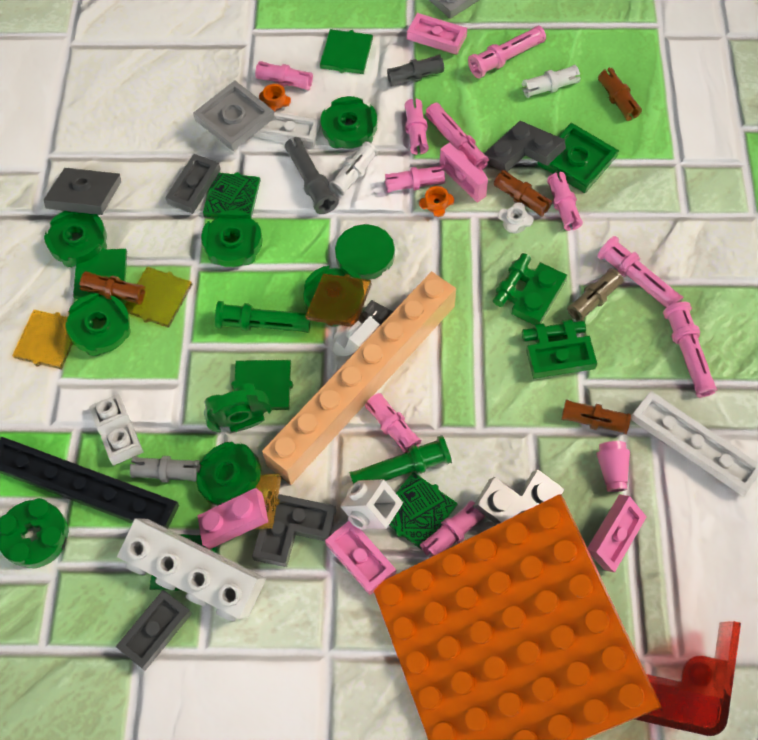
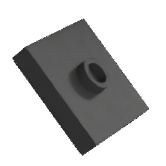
(82, 191)

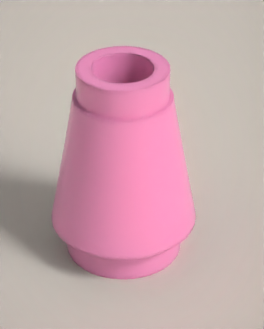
(614, 465)

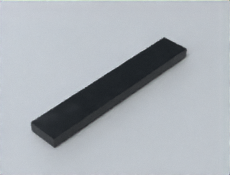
(84, 485)

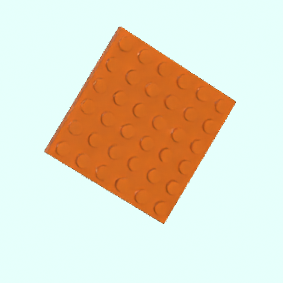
(515, 636)

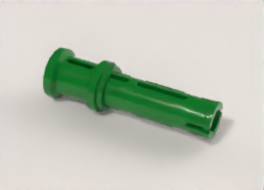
(248, 317)
(415, 459)

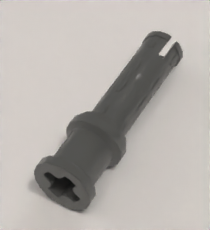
(314, 183)

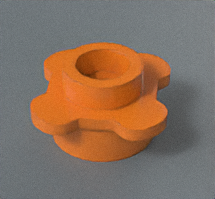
(274, 97)
(439, 194)

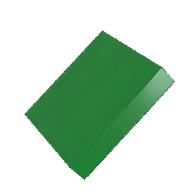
(583, 158)

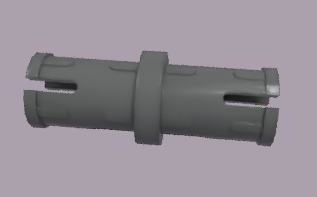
(415, 70)

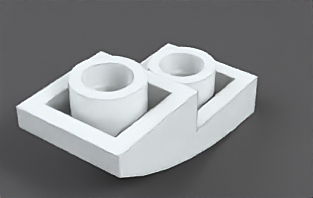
(351, 338)
(115, 429)

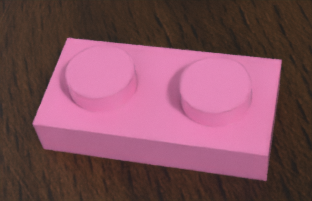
(437, 33)
(463, 172)
(232, 518)
(616, 533)
(360, 556)

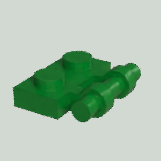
(537, 296)
(559, 356)

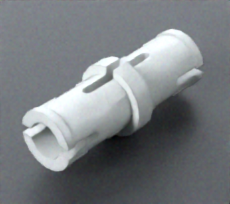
(551, 81)
(353, 168)

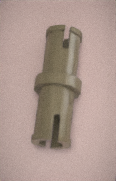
(595, 294)

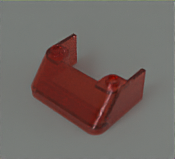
(704, 694)

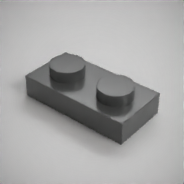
(193, 183)
(154, 630)

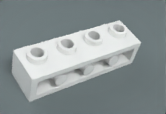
(191, 568)

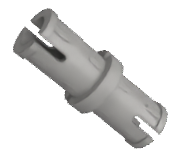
(164, 469)

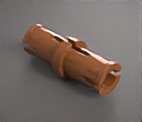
(619, 94)
(522, 193)
(112, 287)
(576, 413)

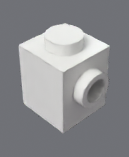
(371, 504)

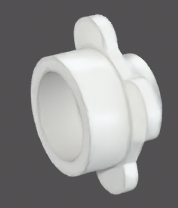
(515, 225)

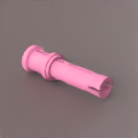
(497, 55)
(629, 265)
(686, 336)

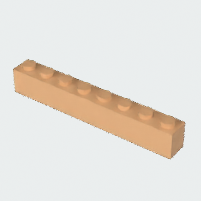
(359, 378)

